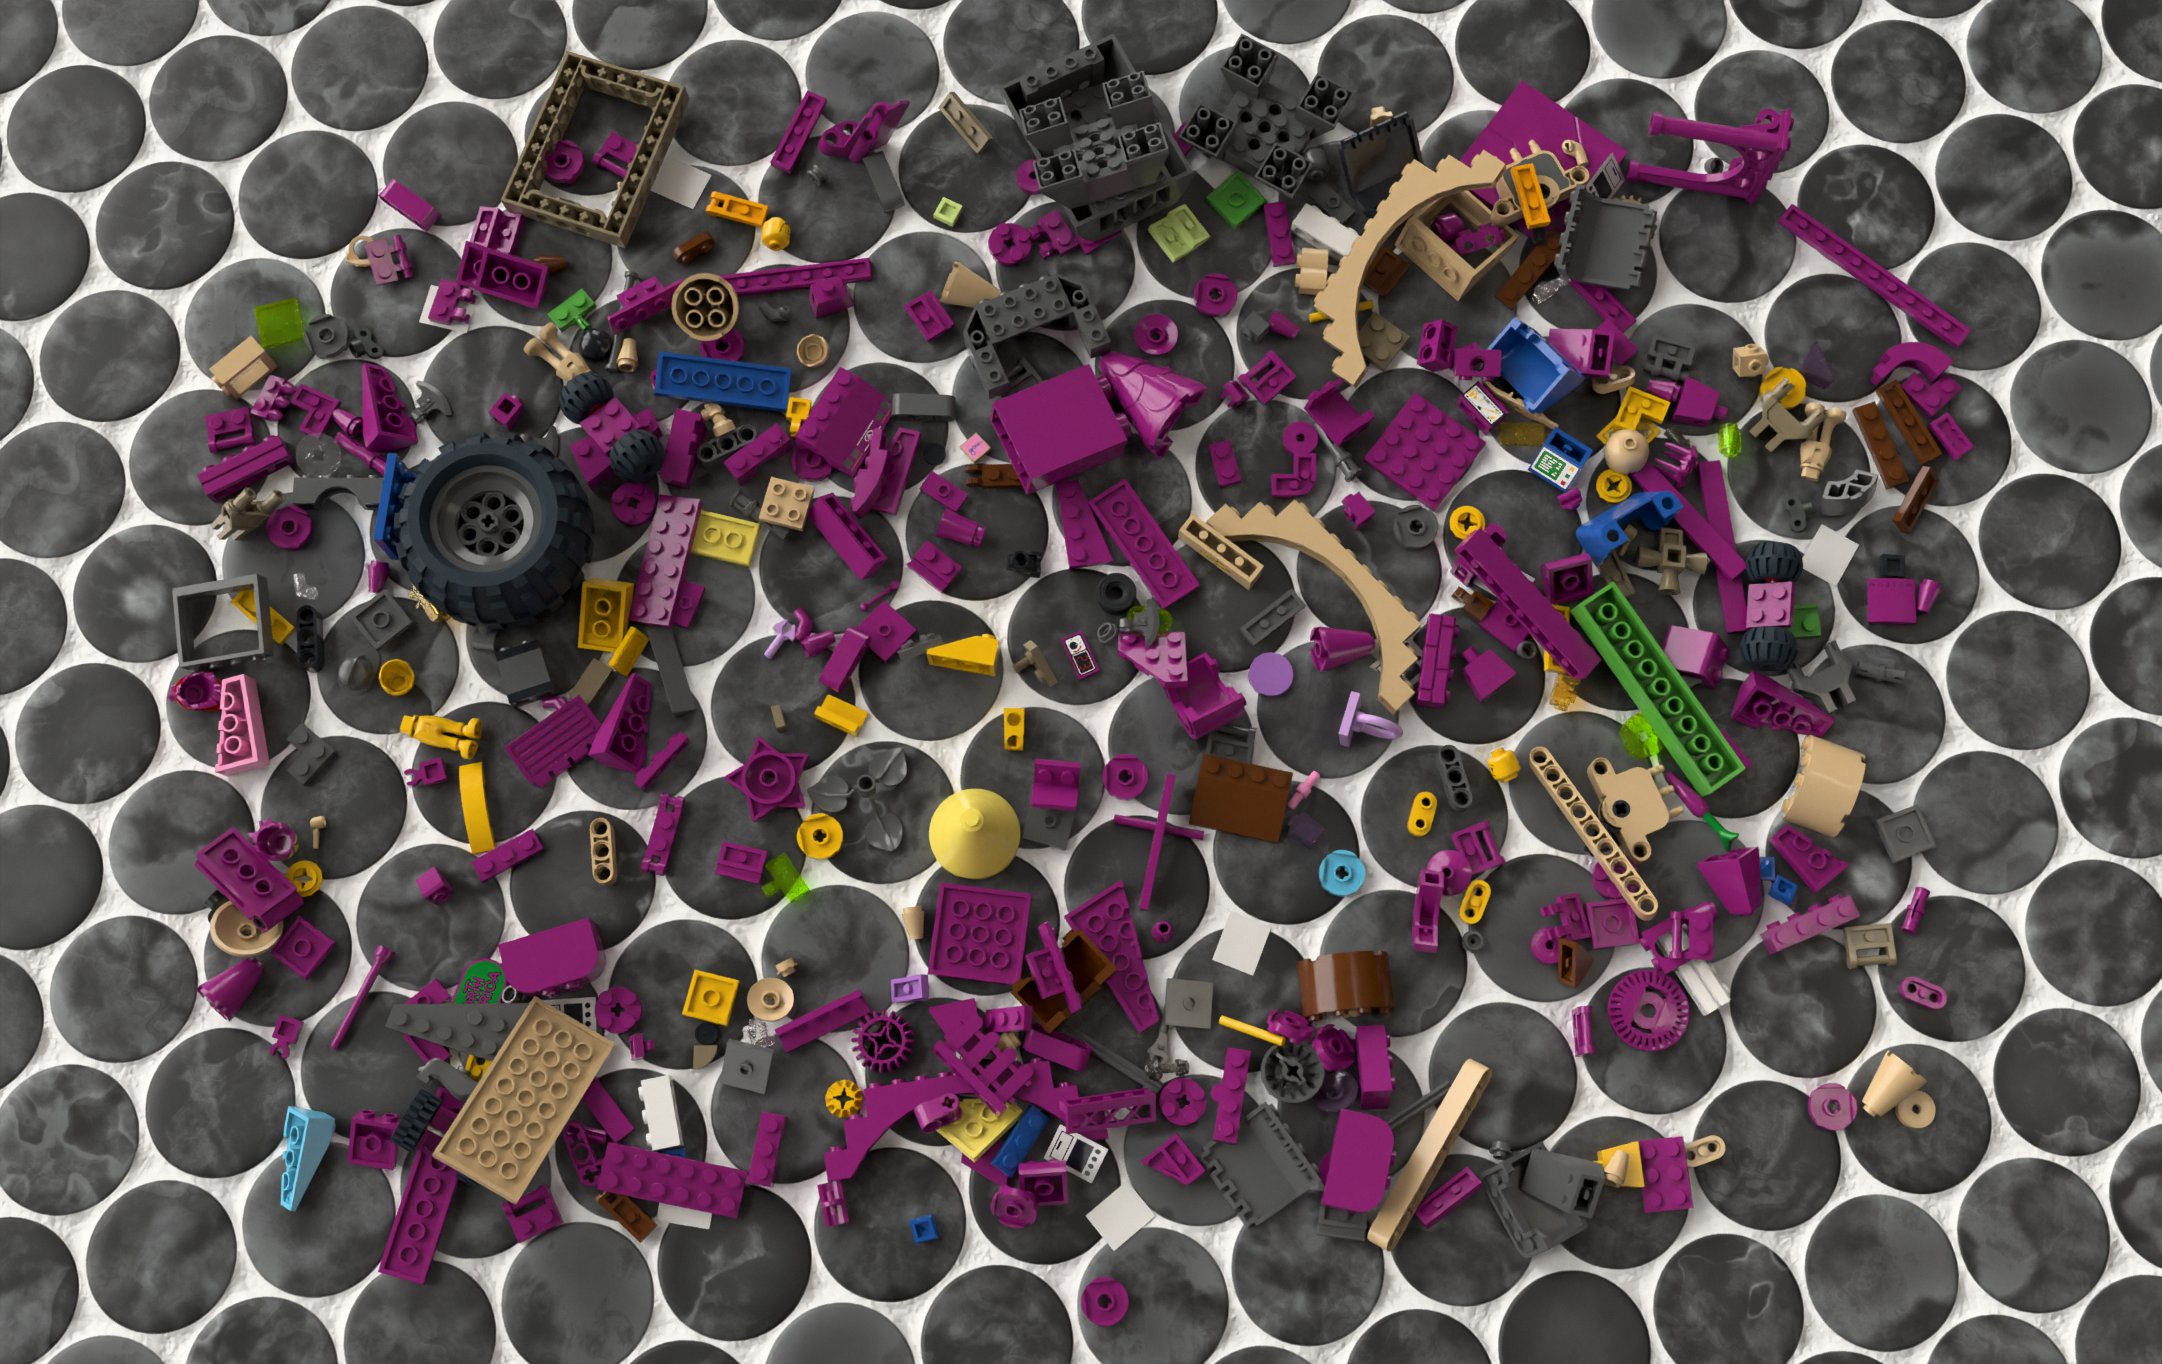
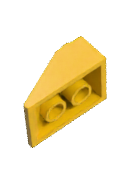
(604, 613)
(970, 654)

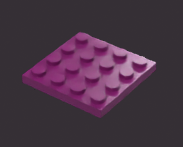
(1424, 451)
(979, 934)

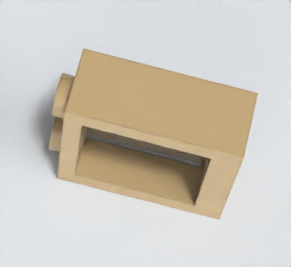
(242, 368)

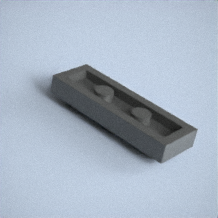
(1272, 617)

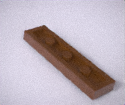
(1529, 271)
(1908, 422)
(1880, 445)

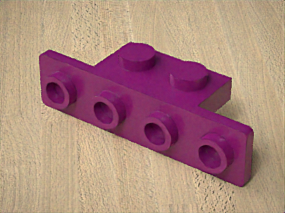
(641, 303)
(1050, 970)

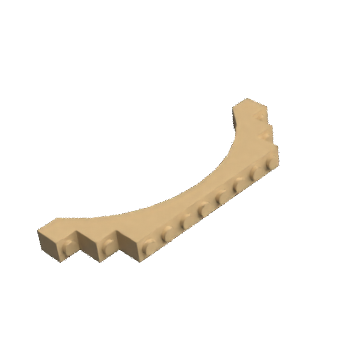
(1414, 191)
(1302, 532)

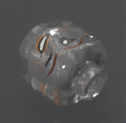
(759, 1033)

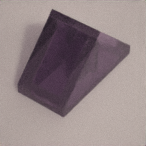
(1815, 368)

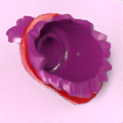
(197, 692)

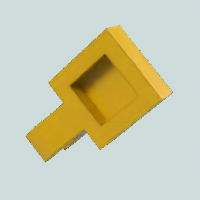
(797, 412)

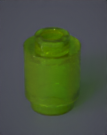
(1729, 440)

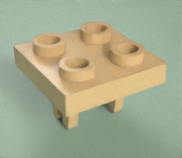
(786, 503)

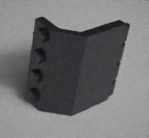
(1377, 159)

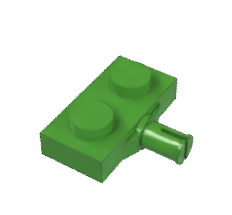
(573, 311)

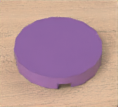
(1270, 674)

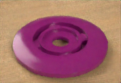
(1670, 1014)

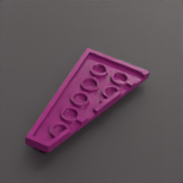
(1111, 929)

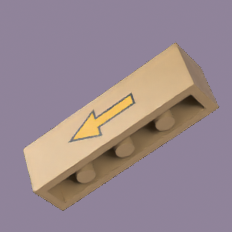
(1220, 551)

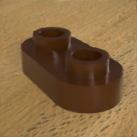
(699, 244)

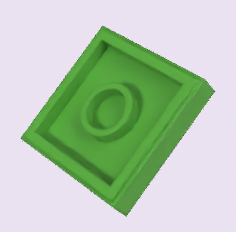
(1236, 199)

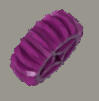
(864, 1034)

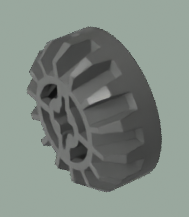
(1306, 1087)

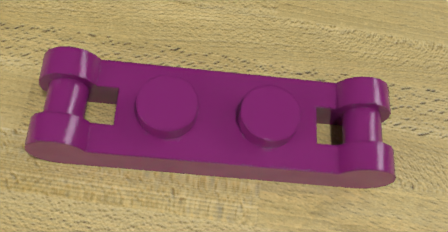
(663, 834)

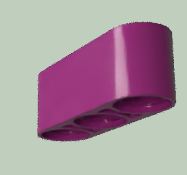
(409, 205)
(845, 659)
(1057, 1047)

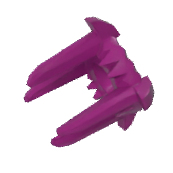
(1686, 465)

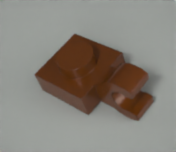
(1475, 604)

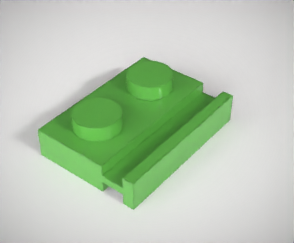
(1805, 622)

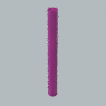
(1150, 825)

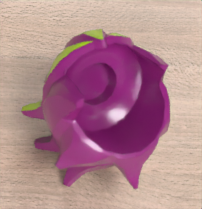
(275, 840)

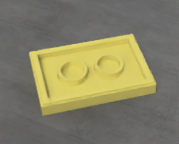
(725, 538)

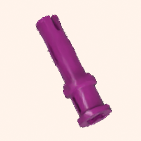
(373, 459)

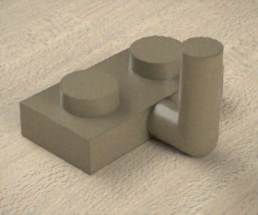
(1035, 657)

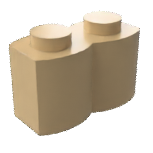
(1313, 271)

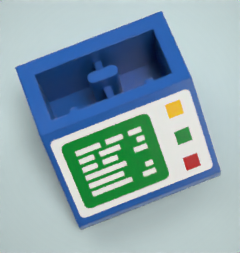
(1560, 459)

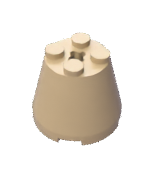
(696, 315)

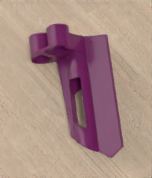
(862, 138)

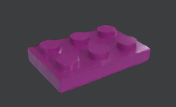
(1665, 1174)

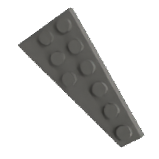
(462, 1027)

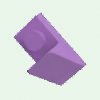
(910, 989)

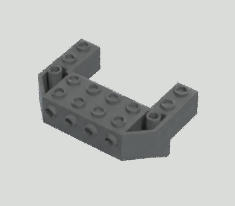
(1025, 310)

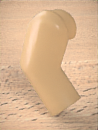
(1575, 150)

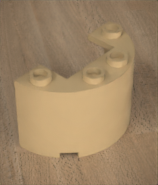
(1825, 786)

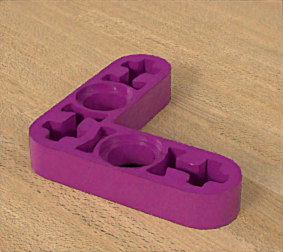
(590, 1162)

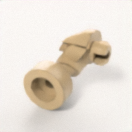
(721, 423)

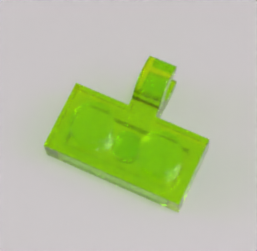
(785, 878)

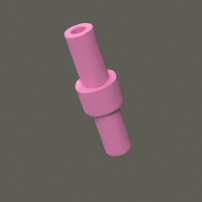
(1303, 790)

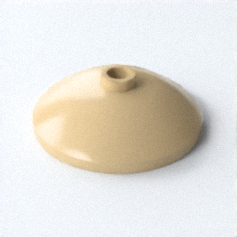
(231, 925)

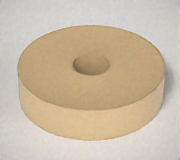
(1925, 1114)

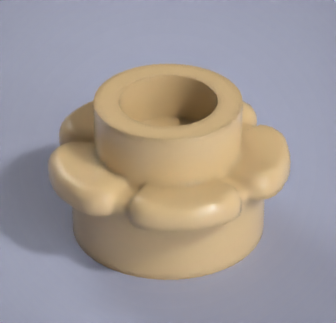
(786, 967)

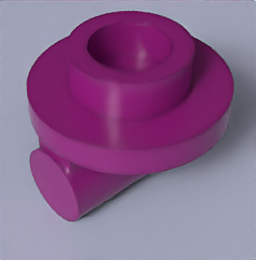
(1571, 499)

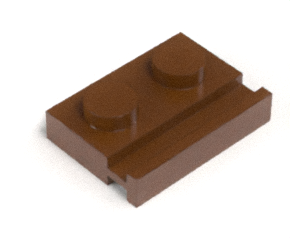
(1385, 272)

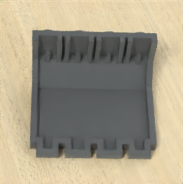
(1604, 241)
(1263, 1168)

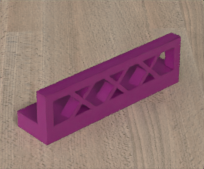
(823, 1021)
(1106, 1102)

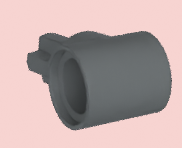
(484, 639)

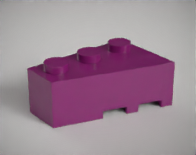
(681, 456)

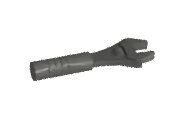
(1159, 1048)

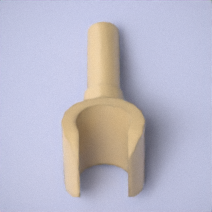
(1630, 532)
(317, 823)

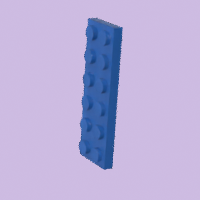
(722, 381)

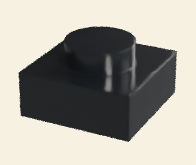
(1892, 566)

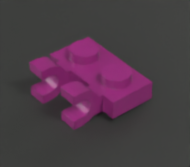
(1057, 232)
(445, 303)
(1572, 917)

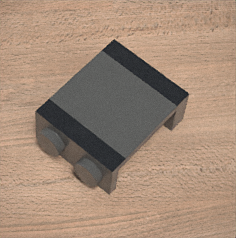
(524, 673)

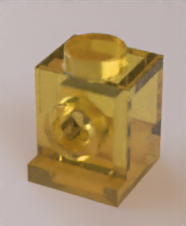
(1563, 692)

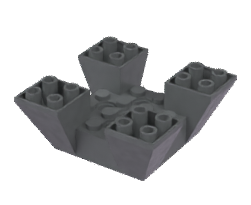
(1254, 100)
(1099, 156)

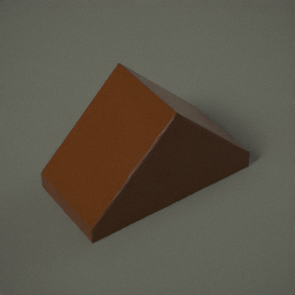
(1572, 962)

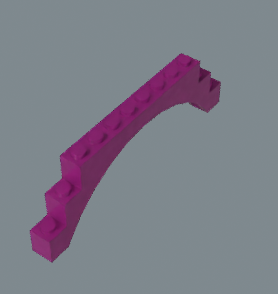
(894, 1102)

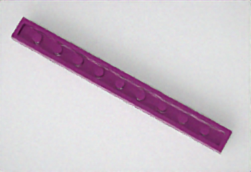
(1874, 276)

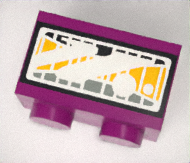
(1482, 407)

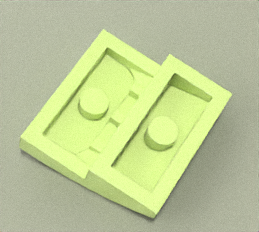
(1178, 233)

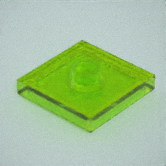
(279, 323)

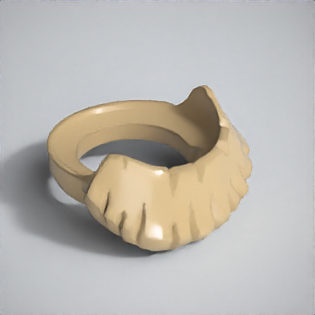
(352, 257)

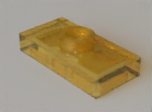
(1521, 434)

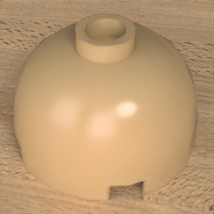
(1626, 451)

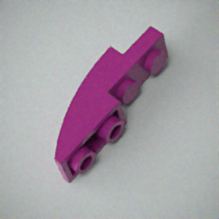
(871, 482)

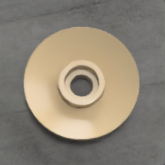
(766, 990)

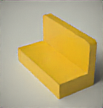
(841, 715)

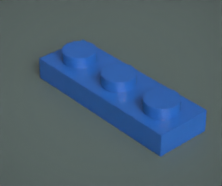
(1020, 1141)

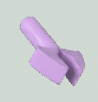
(780, 638)

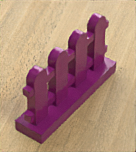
(988, 1076)

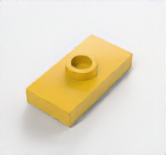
(628, 651)

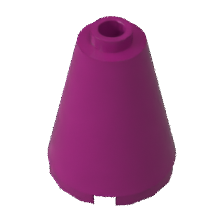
(1338, 646)
(232, 987)

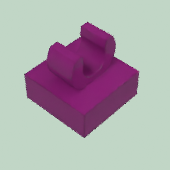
(1237, 393)
(638, 1046)

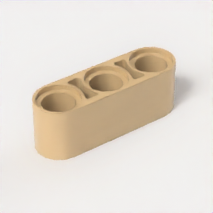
(598, 842)

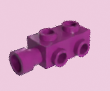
(1477, 238)

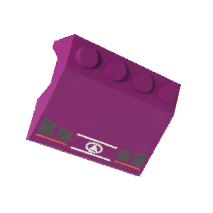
(844, 422)

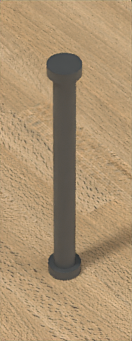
(617, 341)

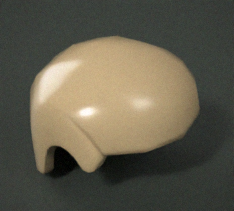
(813, 350)

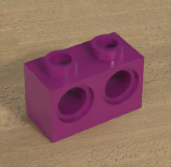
(1437, 345)

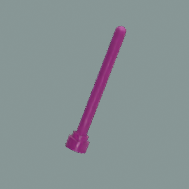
(382, 956)

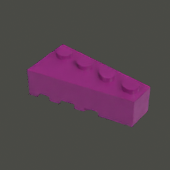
(593, 461)

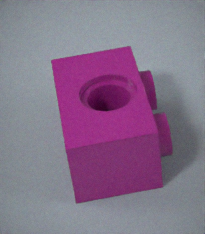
(1491, 364)

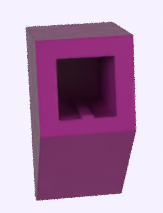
(435, 886)

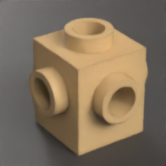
(1750, 360)

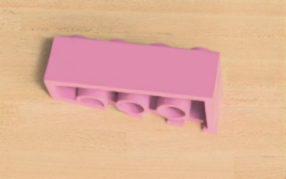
(241, 728)

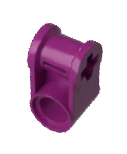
(935, 1113)

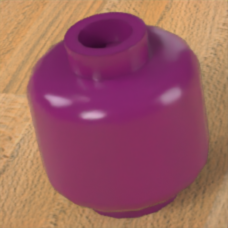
(1447, 227)

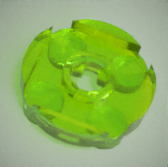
(1631, 739)

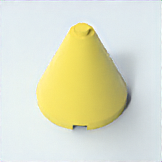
(974, 834)

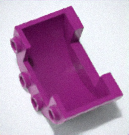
(1206, 700)

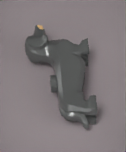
(455, 1080)

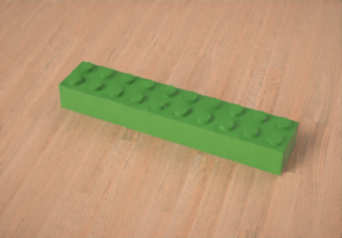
(1657, 689)

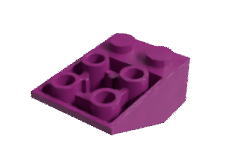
(1586, 349)

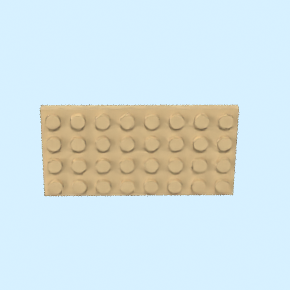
(524, 1100)

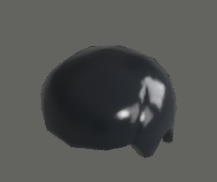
(595, 344)

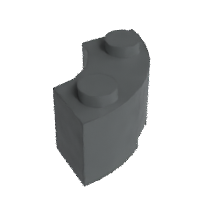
(1849, 494)

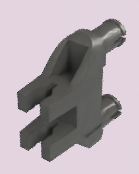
(1823, 683)

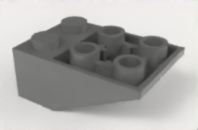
(1564, 1181)

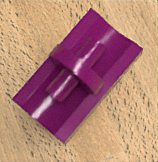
(833, 1203)

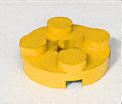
(1776, 375)
(830, 844)

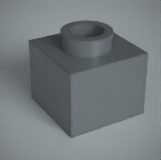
(1254, 327)

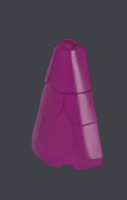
(1150, 396)

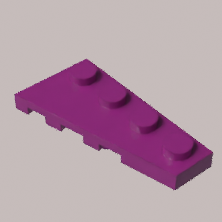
(903, 450)
(1081, 532)

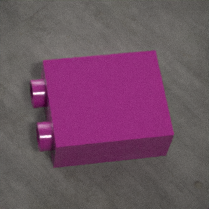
(1060, 428)

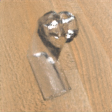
(302, 589)

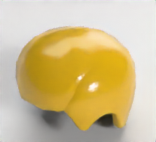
(396, 677)

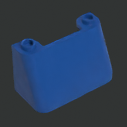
(1534, 366)

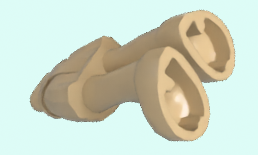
(572, 363)
(1816, 454)

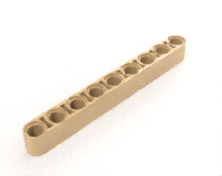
(1595, 843)
(1429, 1155)

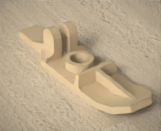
(1518, 406)

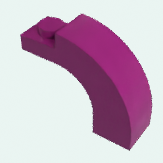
(1916, 355)
(1426, 910)

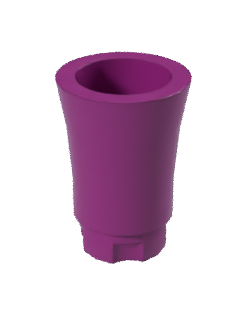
(960, 529)

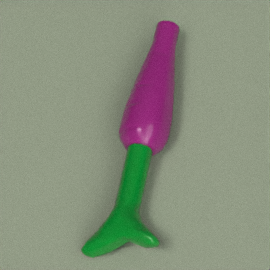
(1700, 809)

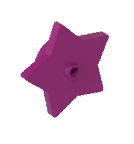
(767, 763)

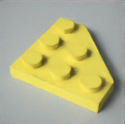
(978, 1127)

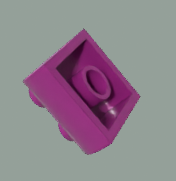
(1567, 578)
(1045, 1180)

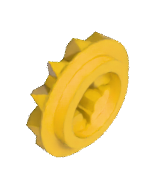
(1624, 487)
(1459, 515)
(313, 871)
(851, 1107)

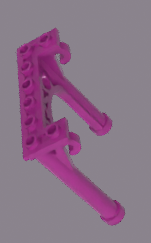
(1745, 174)

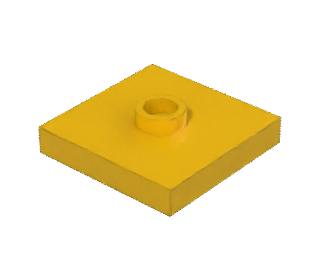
(711, 998)

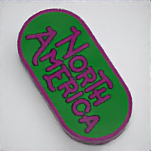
(481, 983)

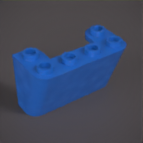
(1652, 508)

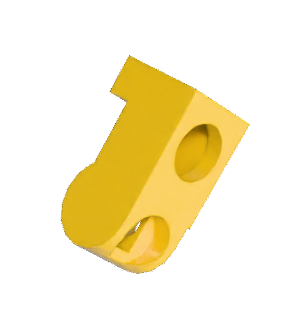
(1014, 728)

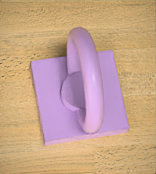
(1356, 721)

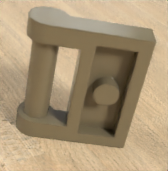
(1869, 938)

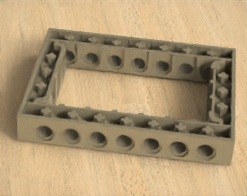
(574, 75)

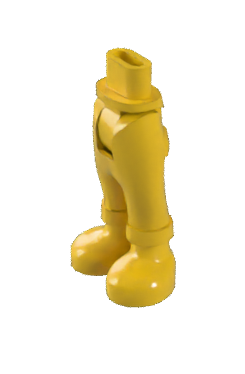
(431, 729)

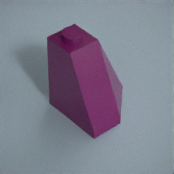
(1735, 879)

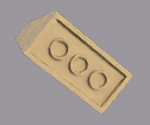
(1437, 257)

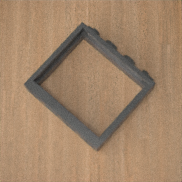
(184, 627)

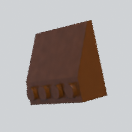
(1240, 798)

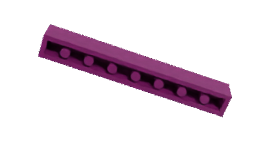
(1527, 604)

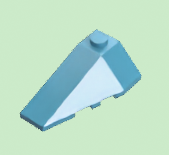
(308, 1139)

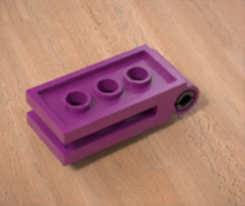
(248, 880)

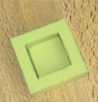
(948, 211)

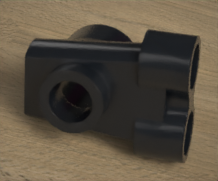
(1029, 563)

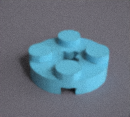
(1349, 883)

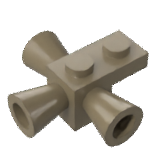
(1670, 560)

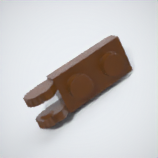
(993, 476)

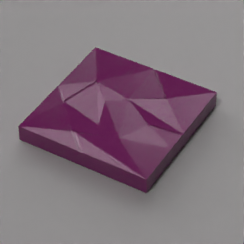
(1533, 116)

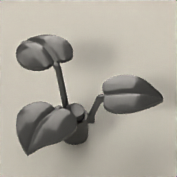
(886, 767)

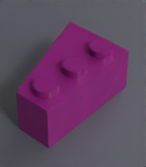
(1374, 1067)

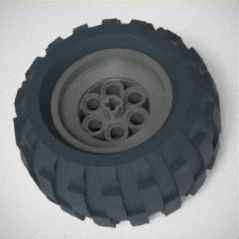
(463, 495)

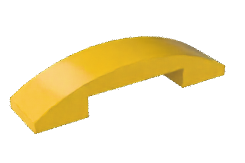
(475, 808)

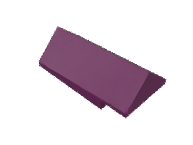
(503, 275)

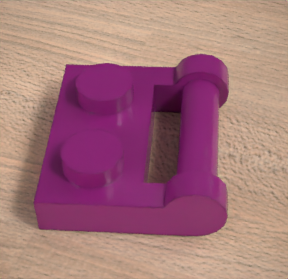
(618, 148)
(1271, 383)
(230, 423)
(1468, 845)
(1699, 935)
(1582, 1031)
(537, 1220)

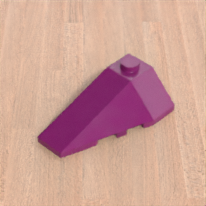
(383, 415)
(1770, 704)
(623, 732)

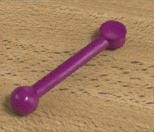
(893, 586)

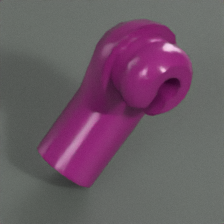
(805, 624)
(554, 702)

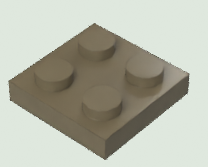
(1381, 341)

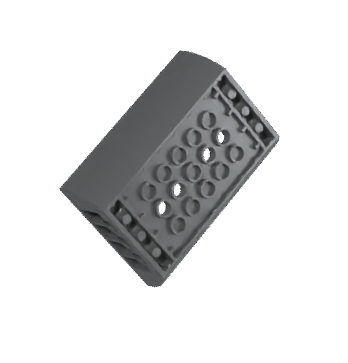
(1078, 83)

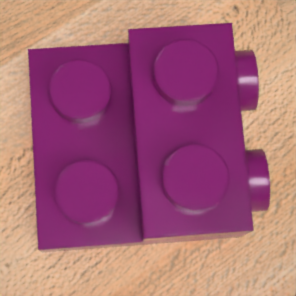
(371, 1140)

